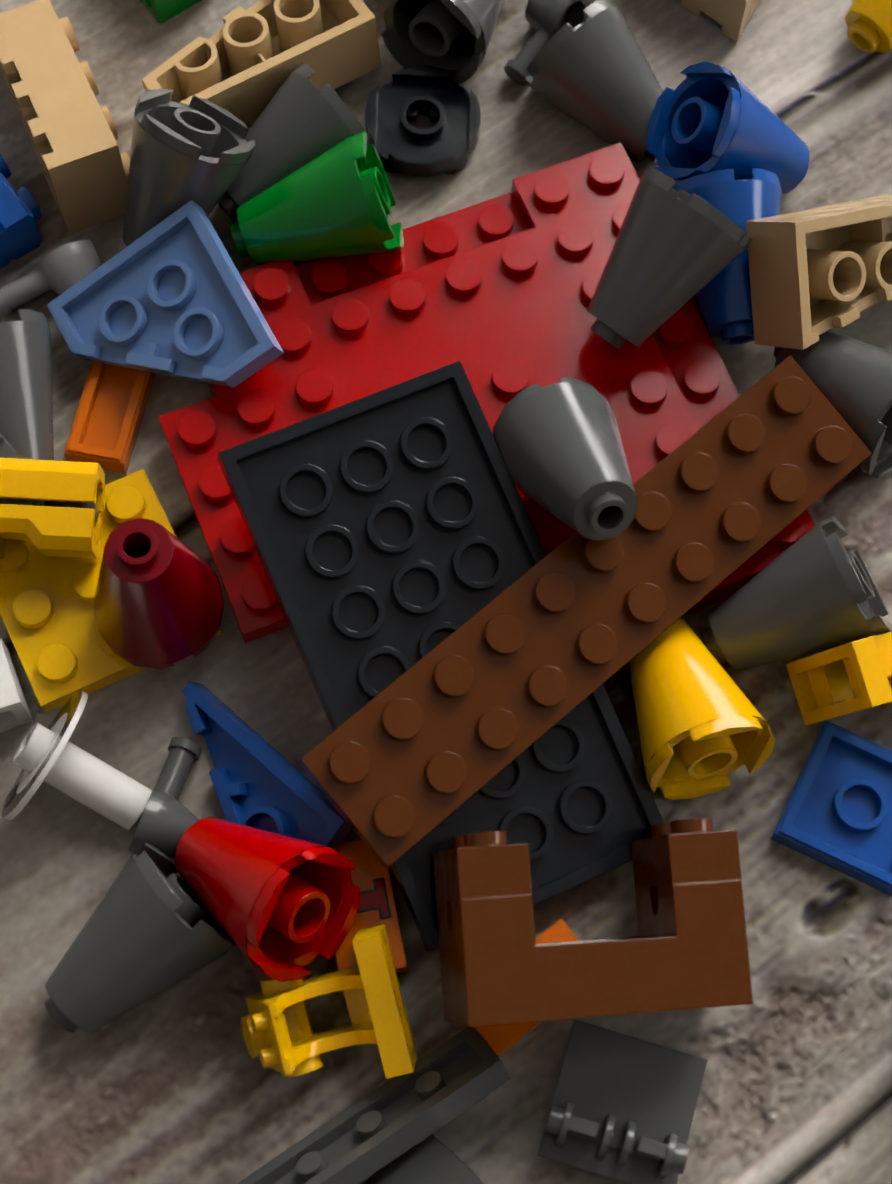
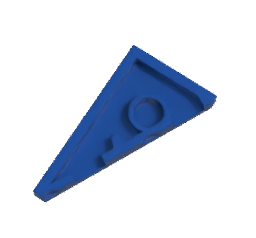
(256, 781)

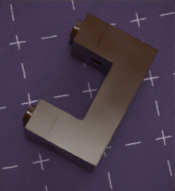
(685, 954)

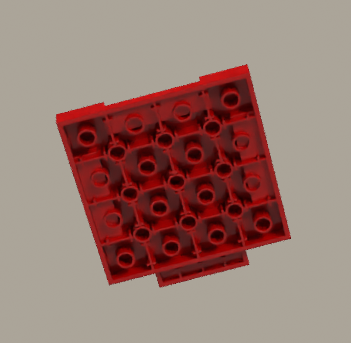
(480, 287)

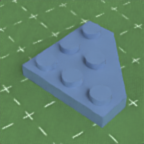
(169, 307)

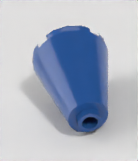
(722, 125)
(727, 297)

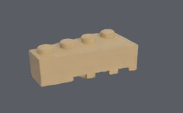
(261, 47)
(62, 117)
(818, 269)

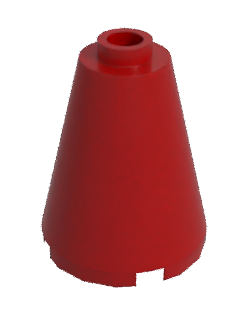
(270, 893)

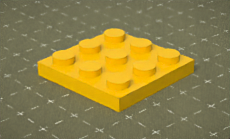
(51, 604)

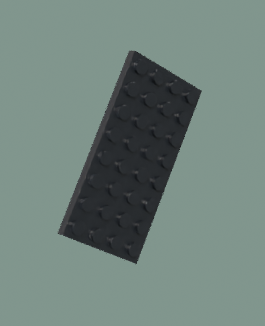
(382, 543)

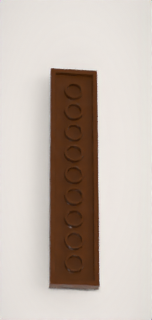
(582, 614)

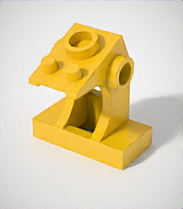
(832, 678)
(281, 1026)

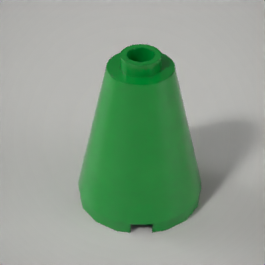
(322, 210)

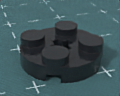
(430, 150)

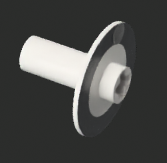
(53, 759)

